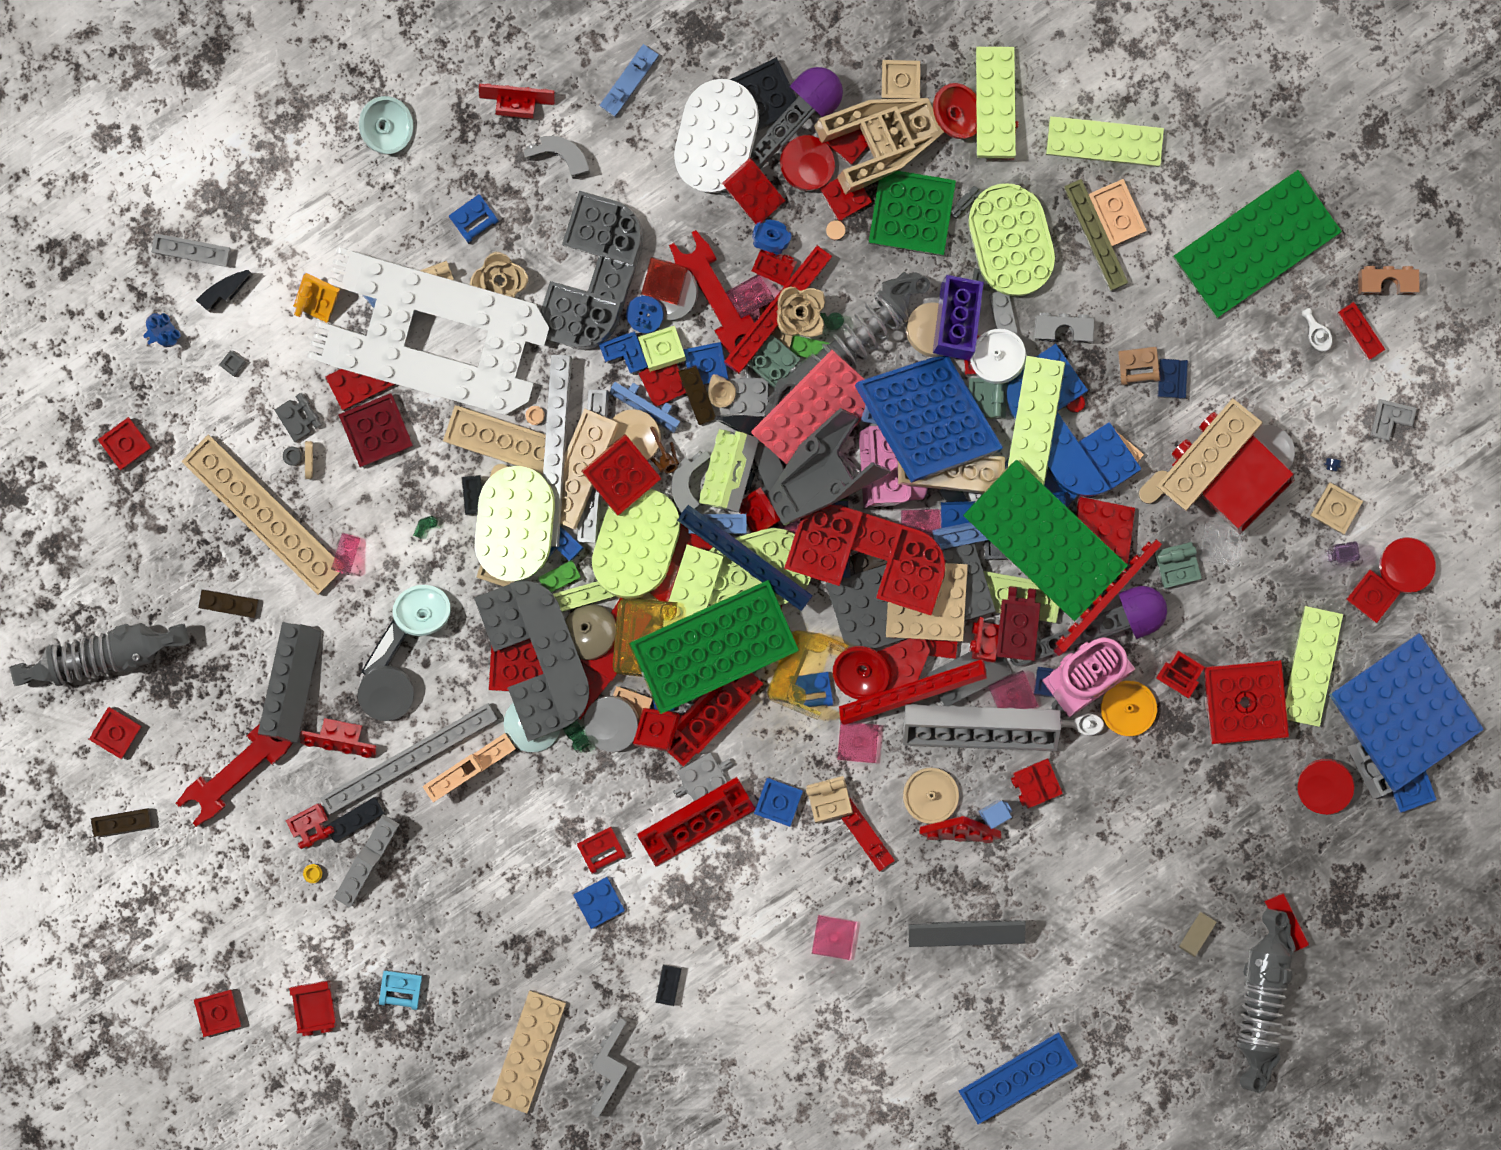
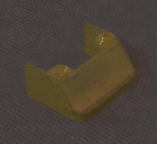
(782, 686)

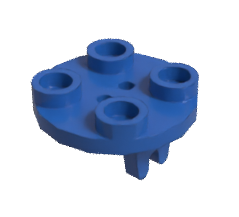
(647, 305)
(161, 330)

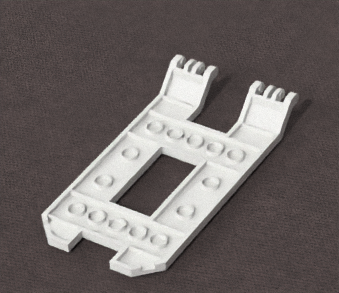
(383, 352)

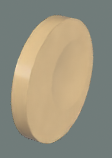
(921, 328)
(637, 426)
(930, 795)

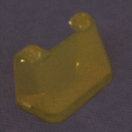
(635, 620)

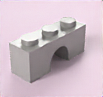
(1081, 327)
(1371, 775)

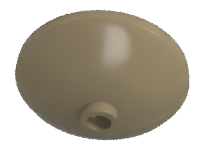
(600, 632)

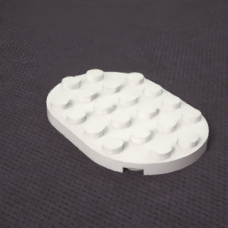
(715, 134)

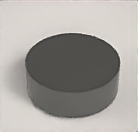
(292, 456)

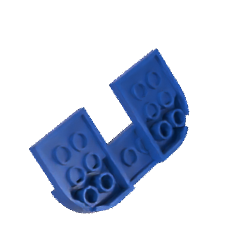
(1085, 466)

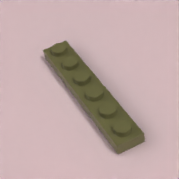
(1095, 235)

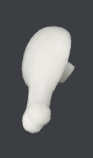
(1318, 334)
(1086, 724)

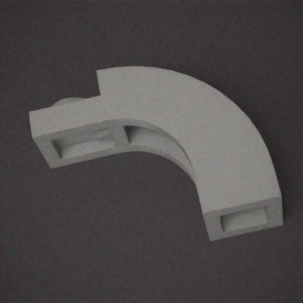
(563, 148)
(681, 477)

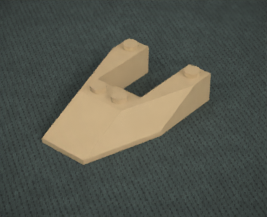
(893, 130)

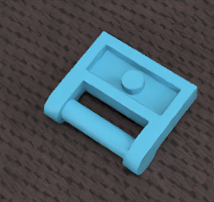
(400, 983)

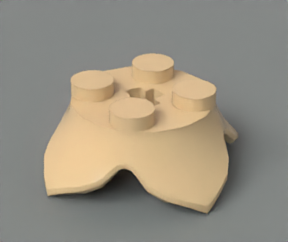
(500, 264)
(811, 304)

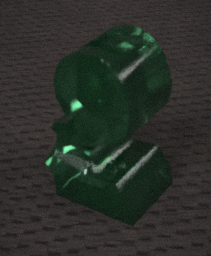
(833, 322)
(578, 737)

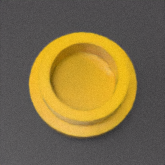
(312, 873)

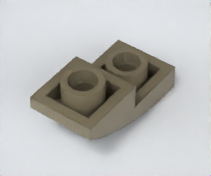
(1197, 934)

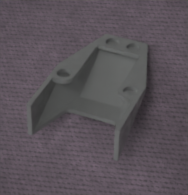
(817, 473)

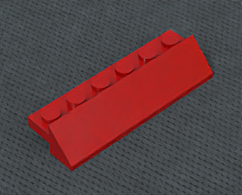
(710, 715)
(696, 821)

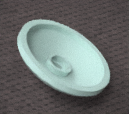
(396, 125)
(419, 602)
(517, 736)

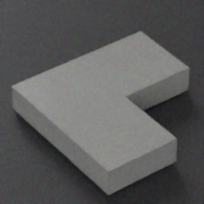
(1389, 413)

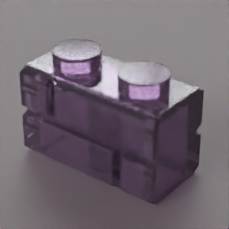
(1343, 553)

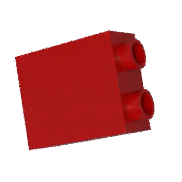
(1245, 484)

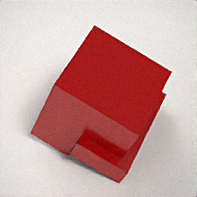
(1180, 674)

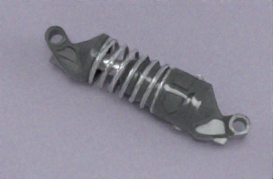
(119, 650)
(1266, 980)

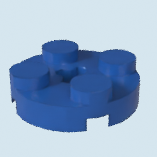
(775, 244)

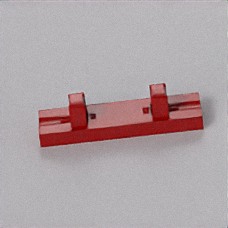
(867, 838)

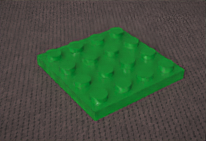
(912, 212)

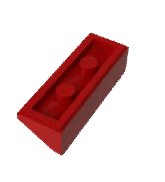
(1280, 903)

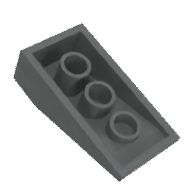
(994, 672)

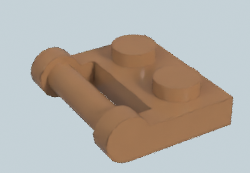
(1139, 359)

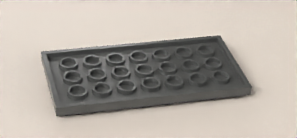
(864, 617)

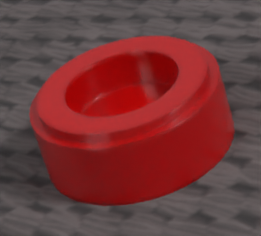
(1077, 405)

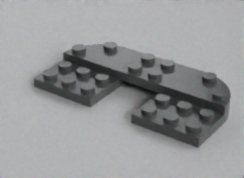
(616, 236)
(532, 612)

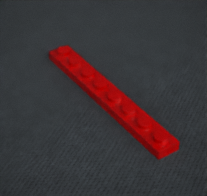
(767, 321)
(1102, 601)
(912, 692)

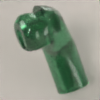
(424, 524)

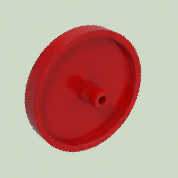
(807, 163)
(1407, 565)
(1325, 786)

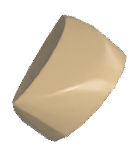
(721, 391)

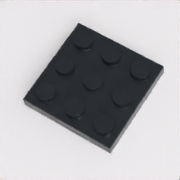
(769, 89)

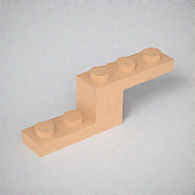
(469, 767)

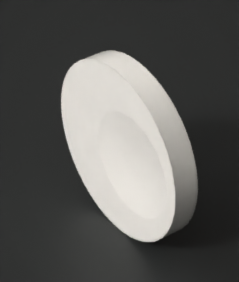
(998, 356)

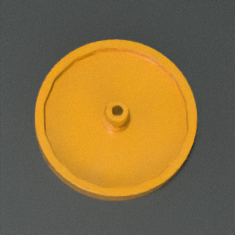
(1128, 708)

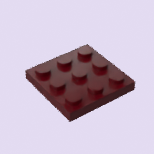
(375, 430)

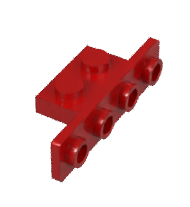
(516, 100)
(339, 737)

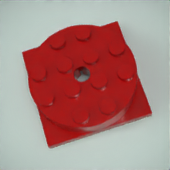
(1266, 711)

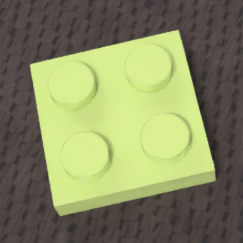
(662, 348)

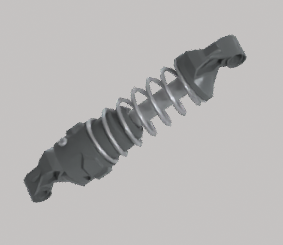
(894, 305)

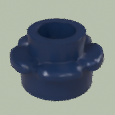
(1332, 464)

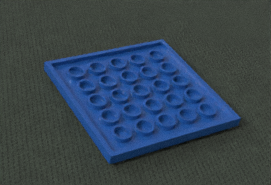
(928, 417)
(1406, 712)

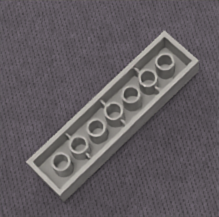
(981, 727)

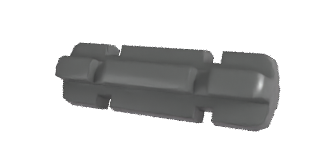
(965, 202)

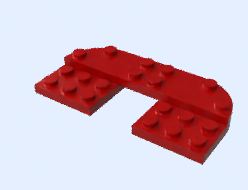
(913, 557)

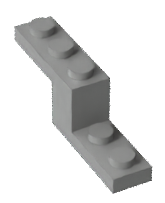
(366, 861)
(608, 1066)

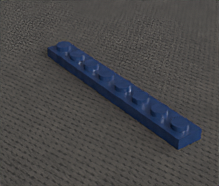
(744, 557)

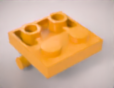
(315, 298)

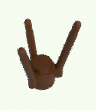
(668, 463)

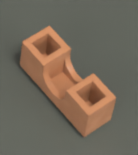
(1405, 280)

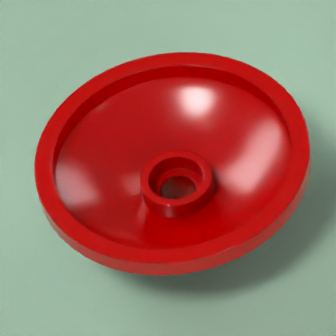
(959, 102)
(855, 680)

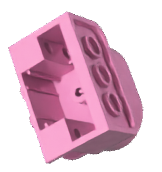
(885, 490)
(1088, 674)

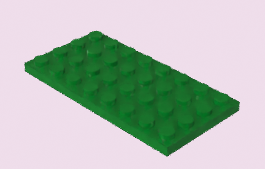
(1257, 244)
(1045, 540)
(713, 646)

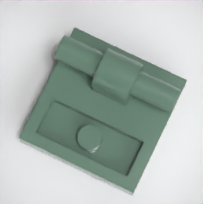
(773, 361)
(989, 397)
(1178, 565)

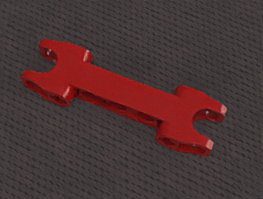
(699, 266)
(211, 792)

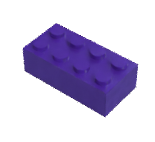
(958, 317)

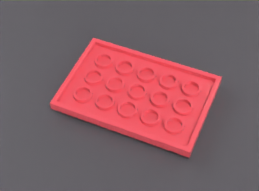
(810, 404)

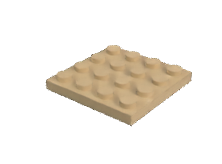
(947, 616)

